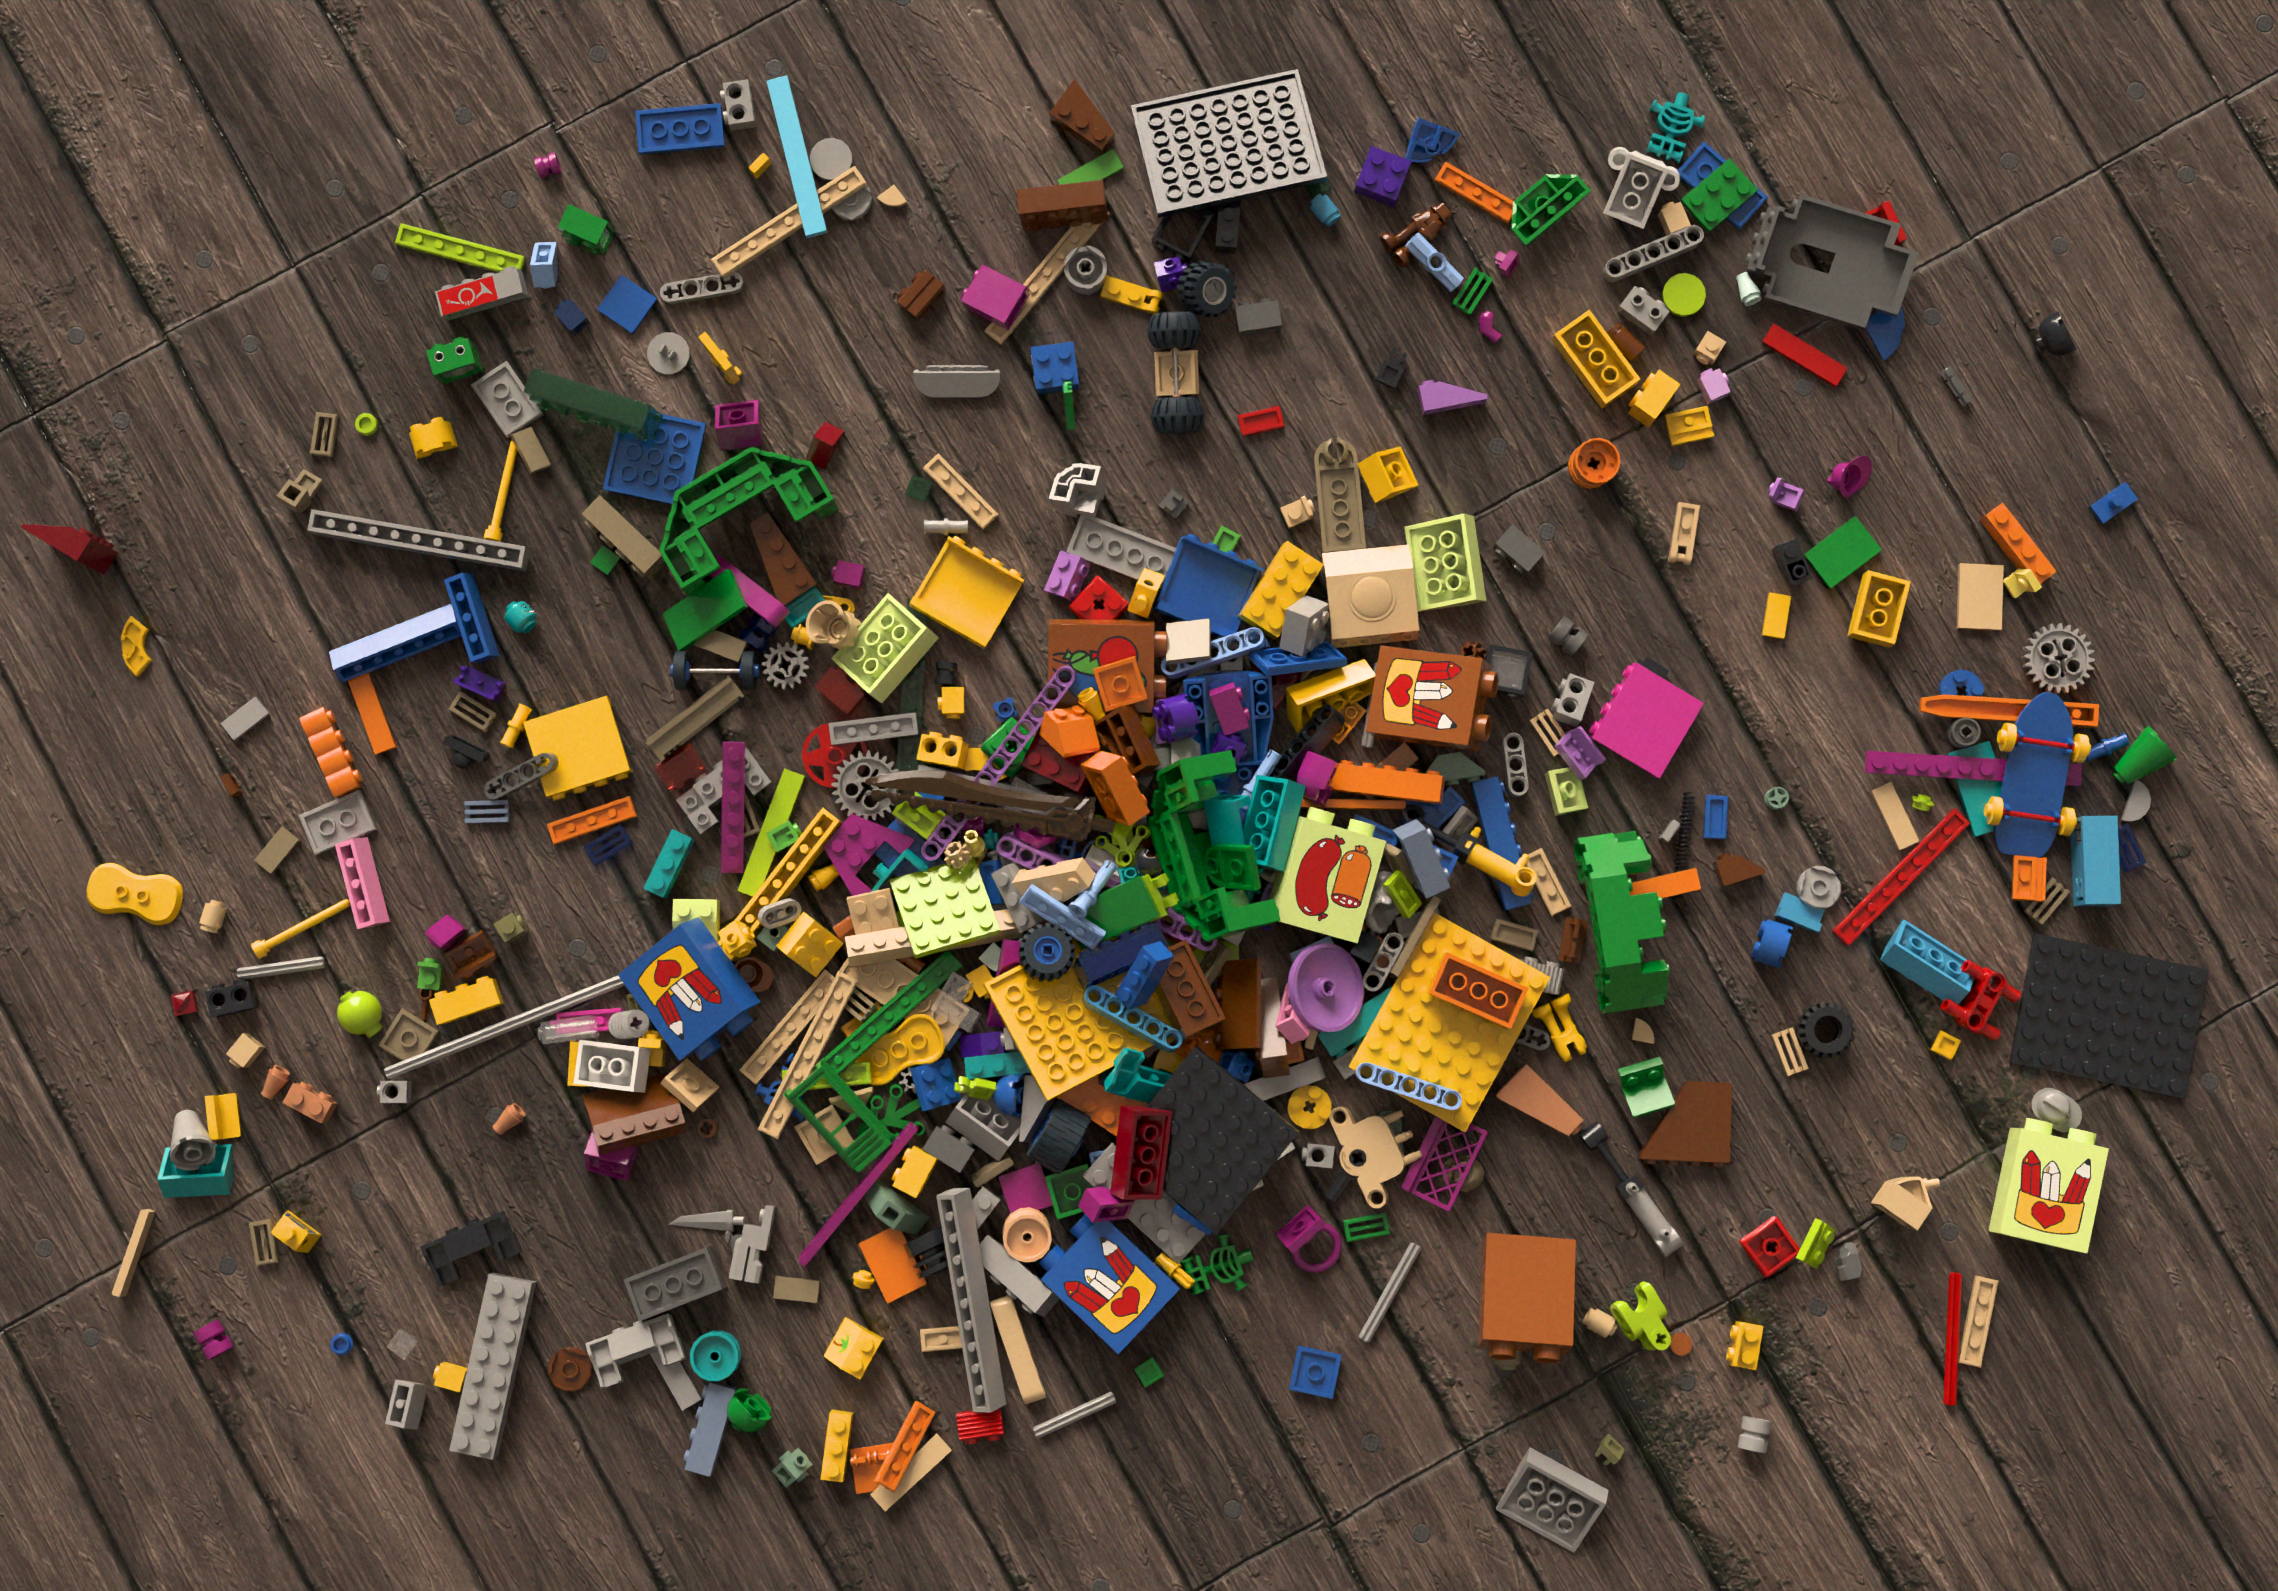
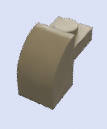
(298, 494)

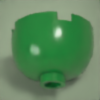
(747, 1411)

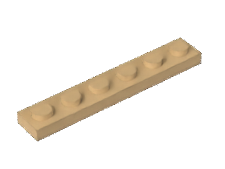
(787, 1029)

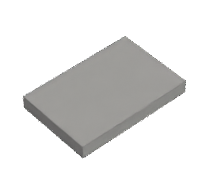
(505, 399)
(337, 822)

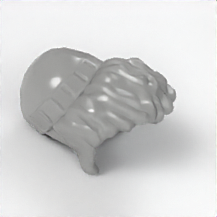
(1381, 907)

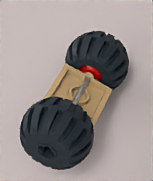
(1176, 372)

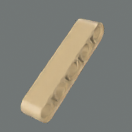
(1018, 1349)

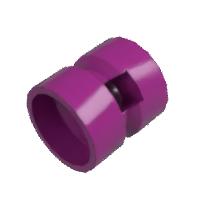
(213, 1340)

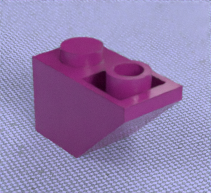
(445, 932)

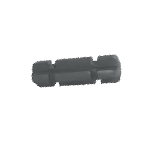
(1956, 386)

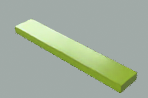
(457, 249)
(778, 814)

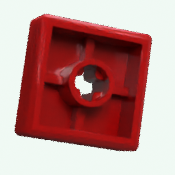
(1099, 591)
(1784, 1248)

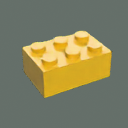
(1878, 609)

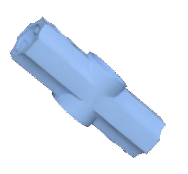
(1424, 252)

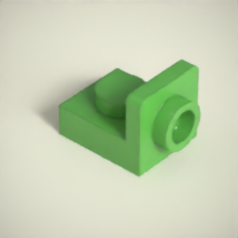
(784, 835)
(430, 974)

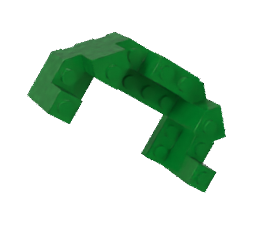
(724, 491)
(1182, 853)
(1622, 921)

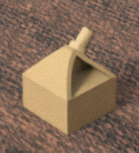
(1906, 1200)

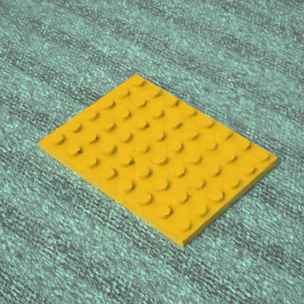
(1058, 1033)
(1437, 1039)

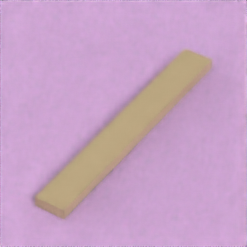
(785, 224)
(1046, 275)
(808, 1052)

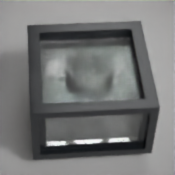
(1512, 668)

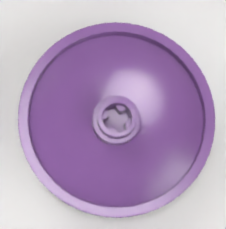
(1325, 987)

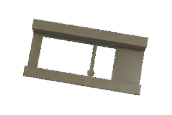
(694, 717)

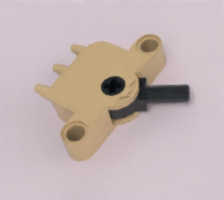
(1380, 1153)

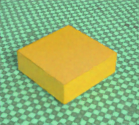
(759, 165)
(1945, 1045)

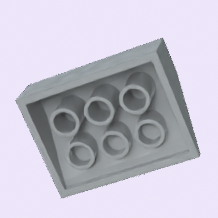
(1552, 1500)

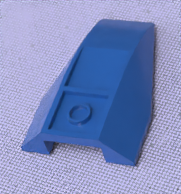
(1257, 698)

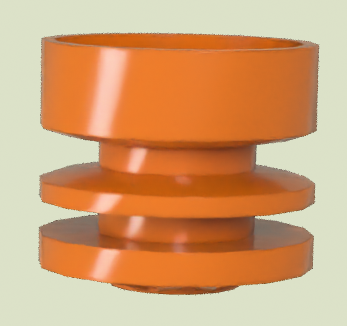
(1595, 451)

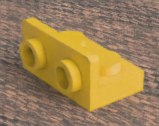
(1745, 1345)

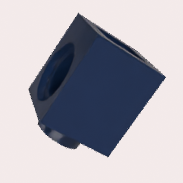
(571, 316)

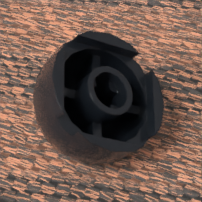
(2055, 336)

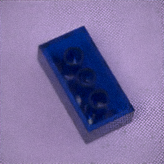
(1115, 957)

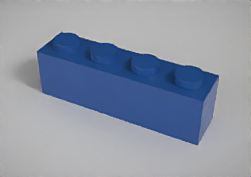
(471, 617)

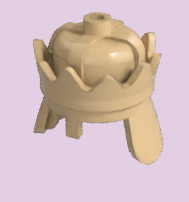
(832, 625)

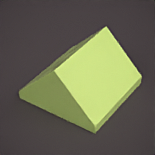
(1565, 791)

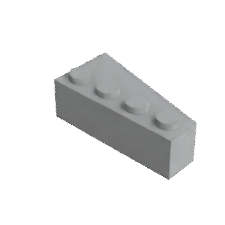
(1017, 1278)

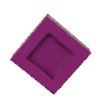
(1507, 263)

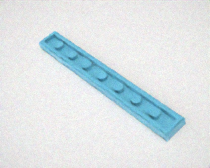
(797, 157)

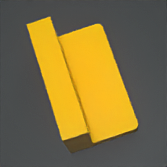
(223, 1116)

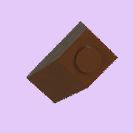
(1735, 869)

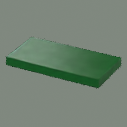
(705, 610)
(1122, 908)

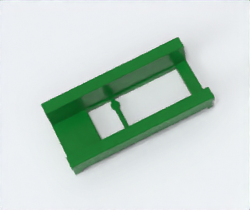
(864, 1147)

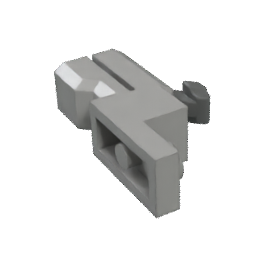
(748, 1246)

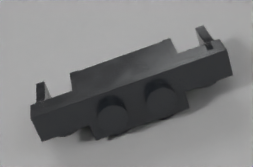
(461, 1243)

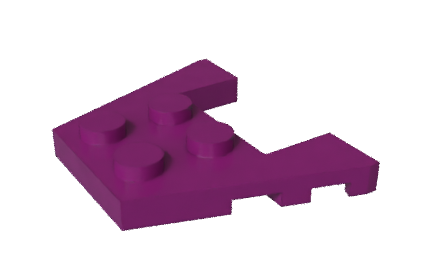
(855, 844)

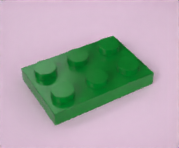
(1719, 195)

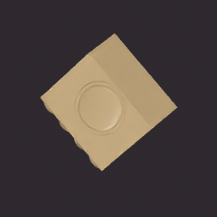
(1371, 596)

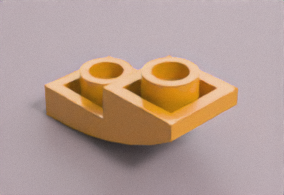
(1352, 715)

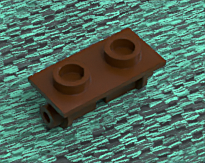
(1572, 940)

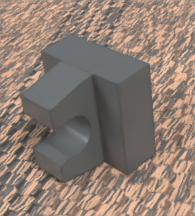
(1173, 504)

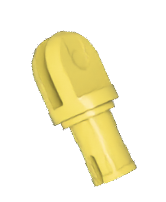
(976, 845)

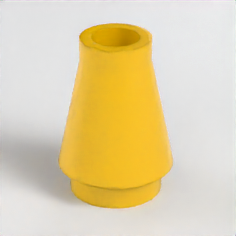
(1091, 703)
(823, 877)

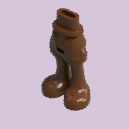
(1426, 223)

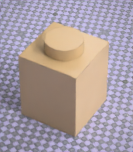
(1673, 217)
(245, 1051)

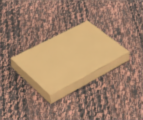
(1980, 596)

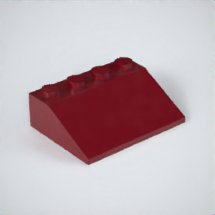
(77, 544)

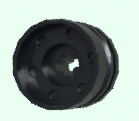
(931, 1252)

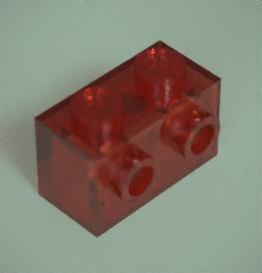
(840, 690)
(680, 767)

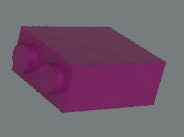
(995, 297)

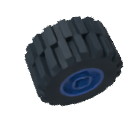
(1046, 952)

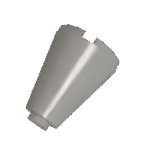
(190, 1142)

